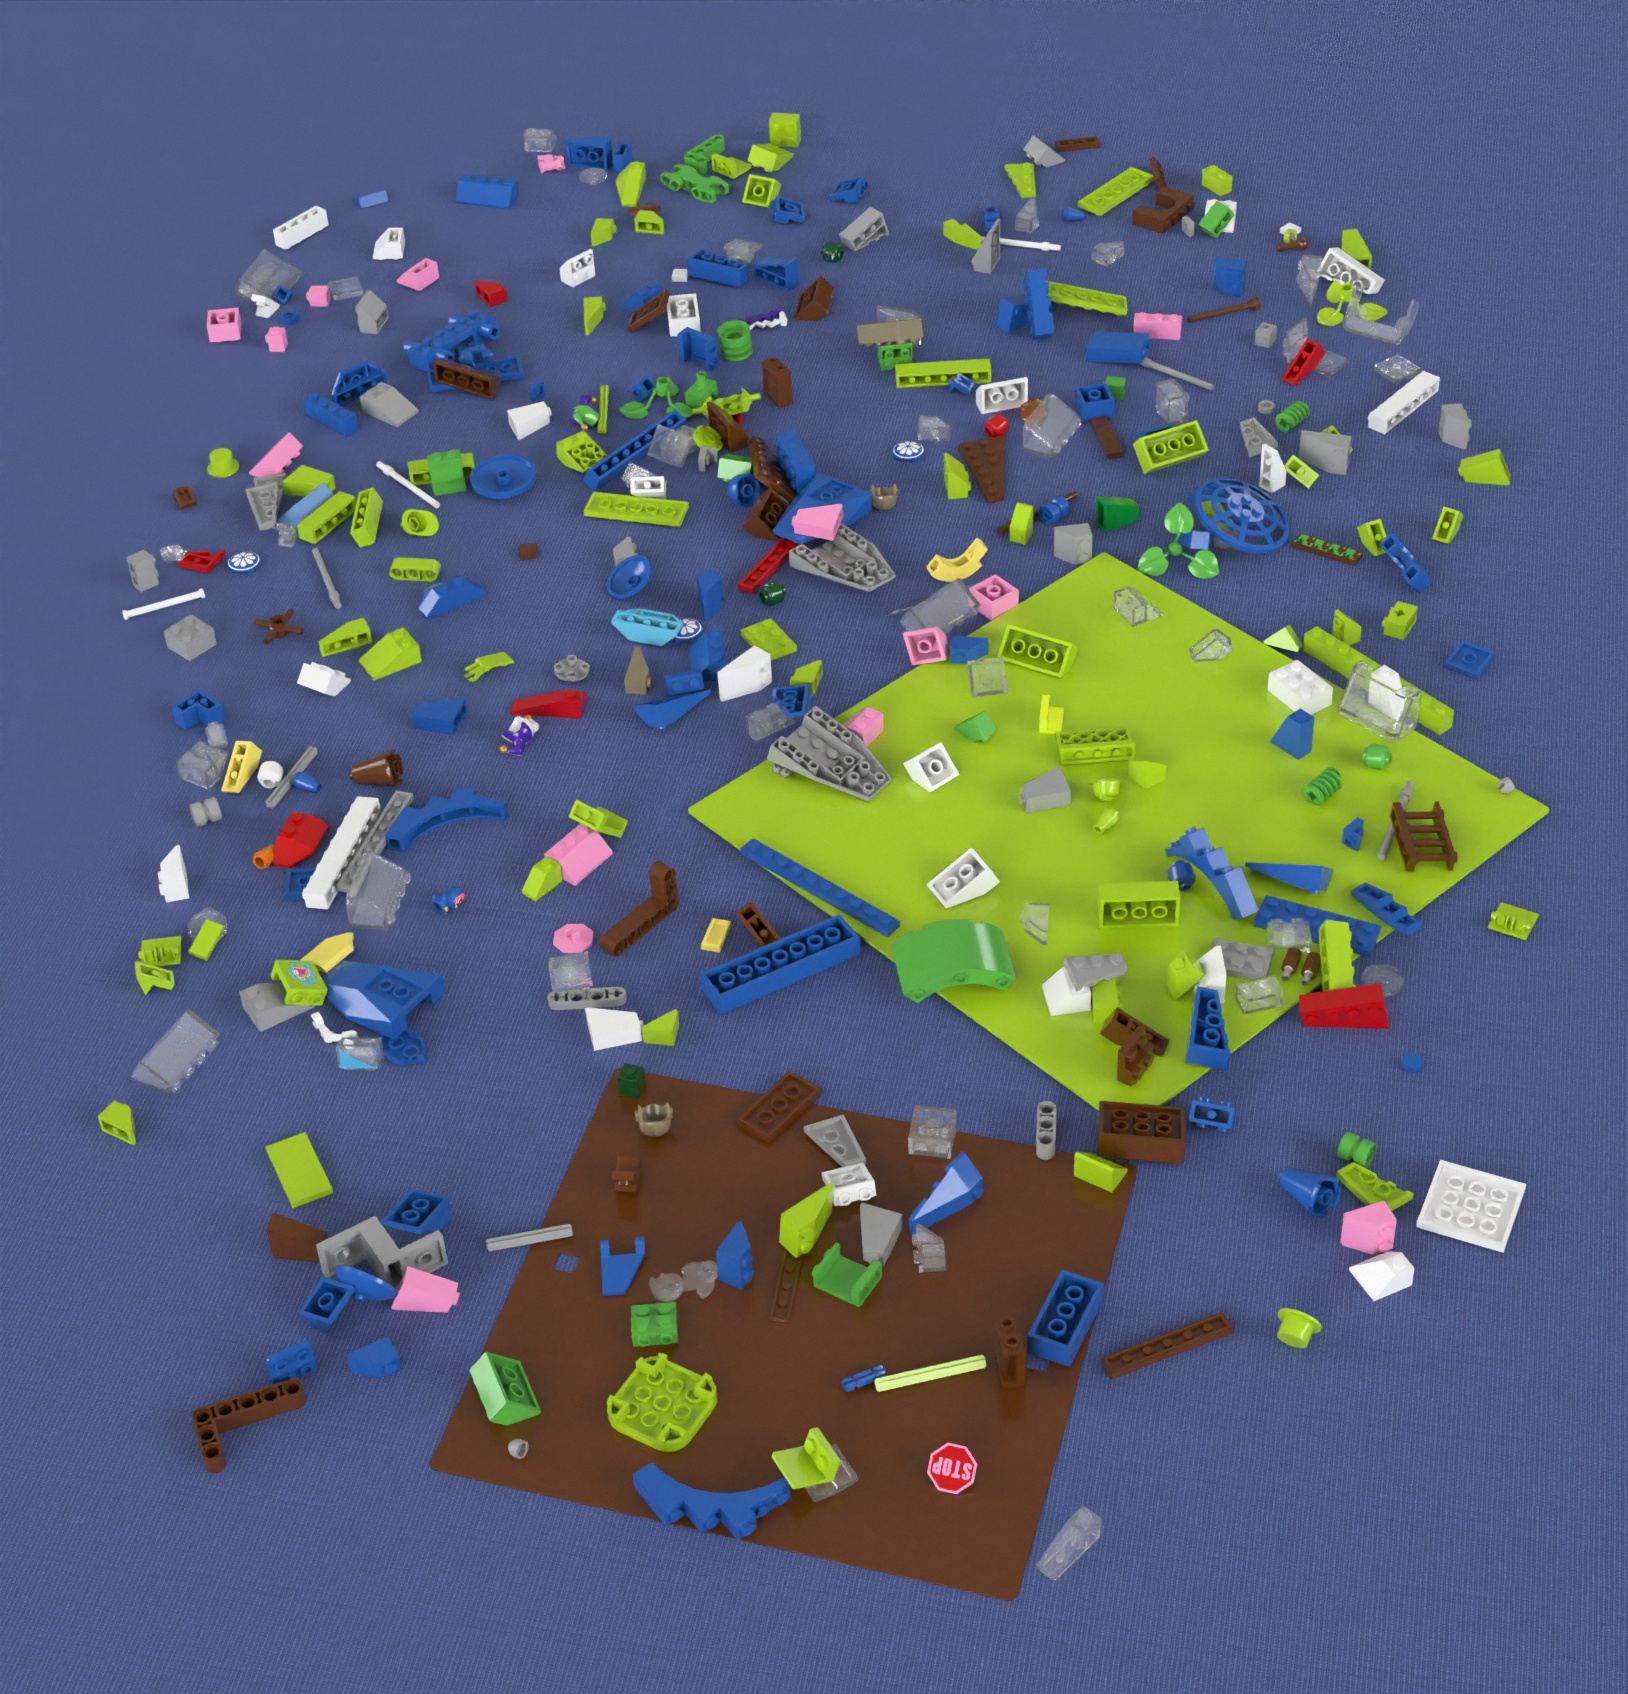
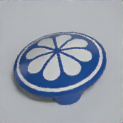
(908, 451)
(243, 562)
(690, 630)

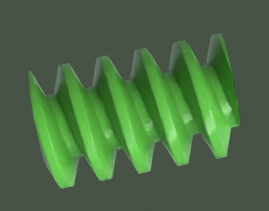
(1292, 416)
(1323, 786)

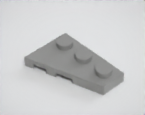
(1255, 436)
(1094, 968)

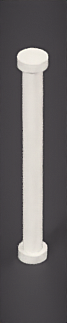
(162, 604)

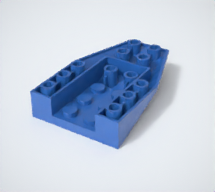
(822, 492)
(380, 994)

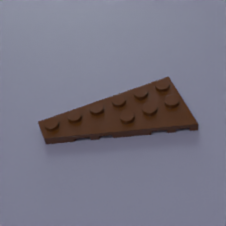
(986, 465)

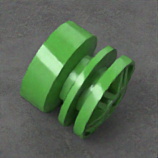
(735, 340)

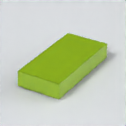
(206, 940)

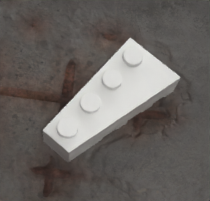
(1345, 269)

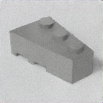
(864, 229)

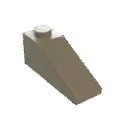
(637, 676)

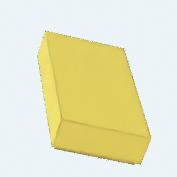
(716, 935)

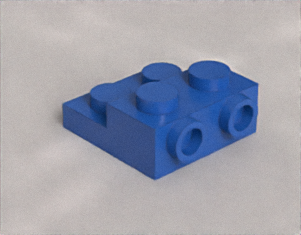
(849, 190)
(786, 209)

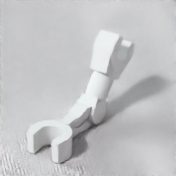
(326, 1033)

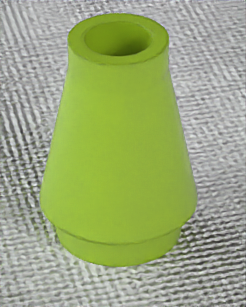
(1107, 819)

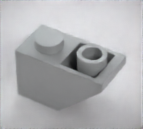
(624, 550)

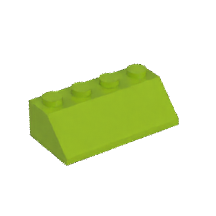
(1037, 651)

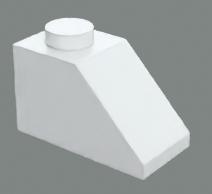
(649, 487)

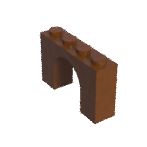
(1177, 205)

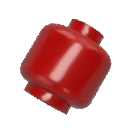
(996, 426)

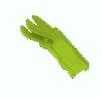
(485, 663)

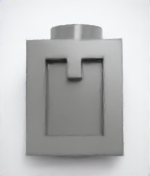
(707, 455)

